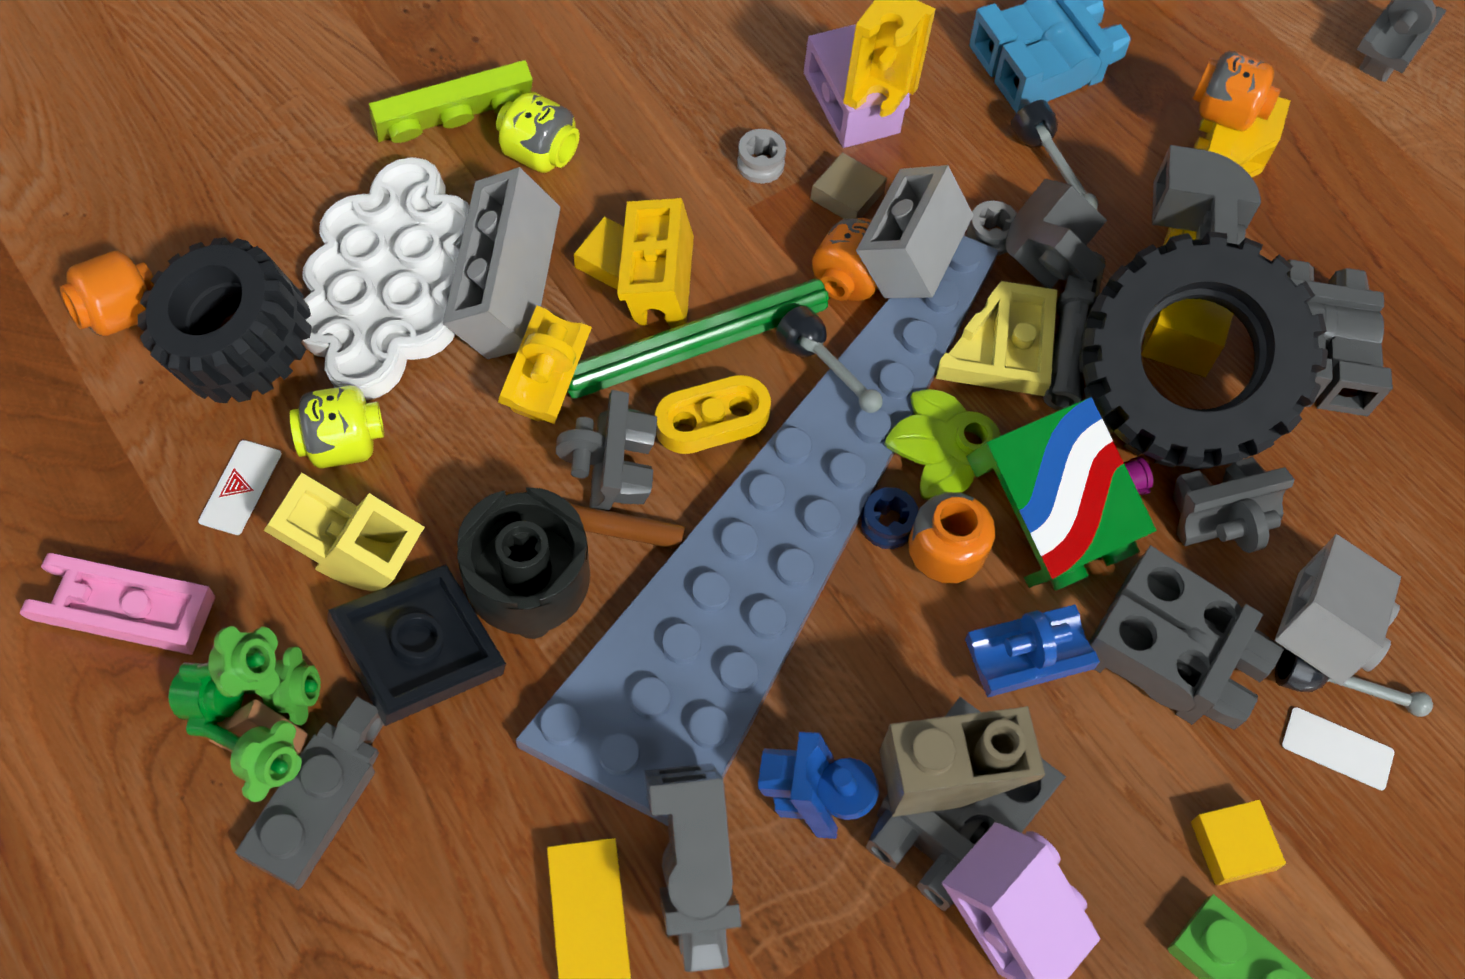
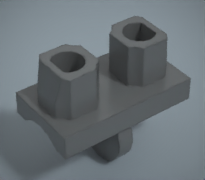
(1398, 36)
(616, 431)
(1237, 509)

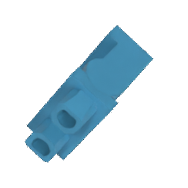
(1046, 46)

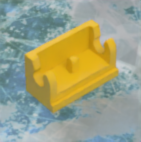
(888, 52)
(656, 260)

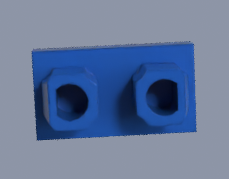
(1031, 650)
(816, 786)

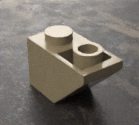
(958, 759)

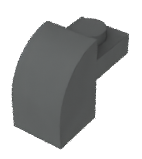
(1204, 194)
(1053, 235)

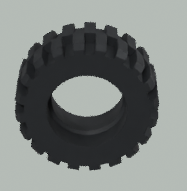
(1258, 295)

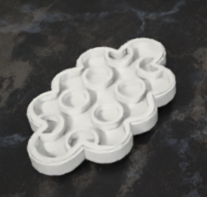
(384, 277)

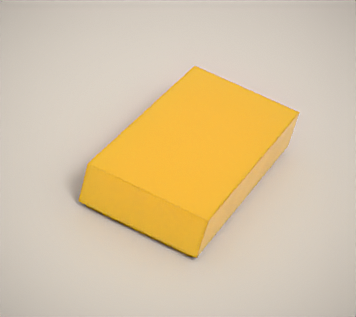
(588, 911)

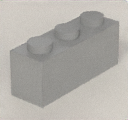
(501, 262)

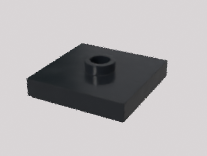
(415, 643)

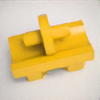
(544, 366)

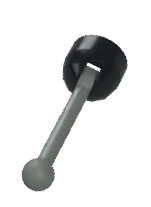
(1036, 127)
(803, 334)
(1302, 677)

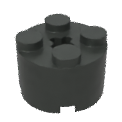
(524, 561)

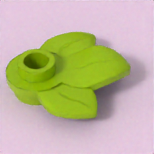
(938, 440)

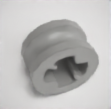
(761, 168)
(990, 215)

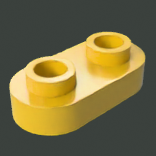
(709, 413)

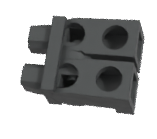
(1351, 339)
(1184, 641)
(952, 833)
(696, 862)

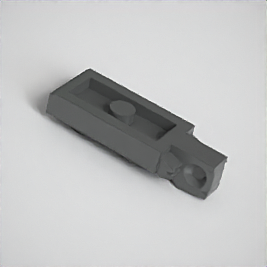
(314, 805)

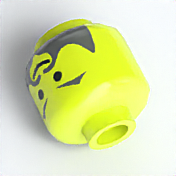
(537, 132)
(336, 426)

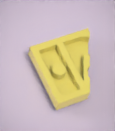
(1007, 342)

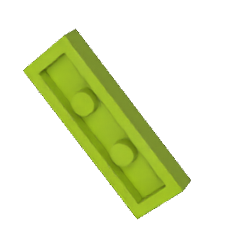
(449, 102)

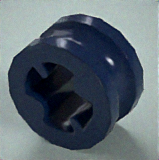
(880, 504)

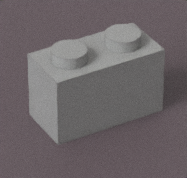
(915, 232)
(1340, 611)

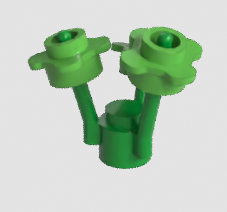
(216, 689)

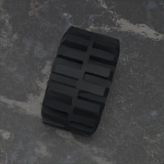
(199, 295)

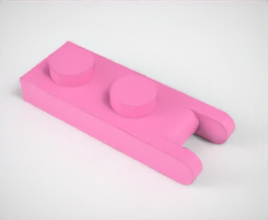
(123, 604)

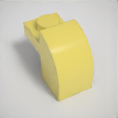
(350, 542)

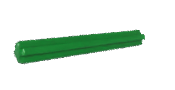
(693, 338)

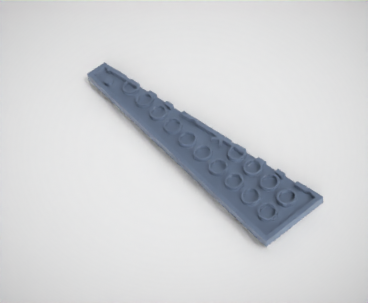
(721, 615)

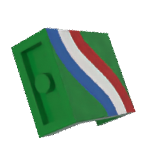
(1067, 492)

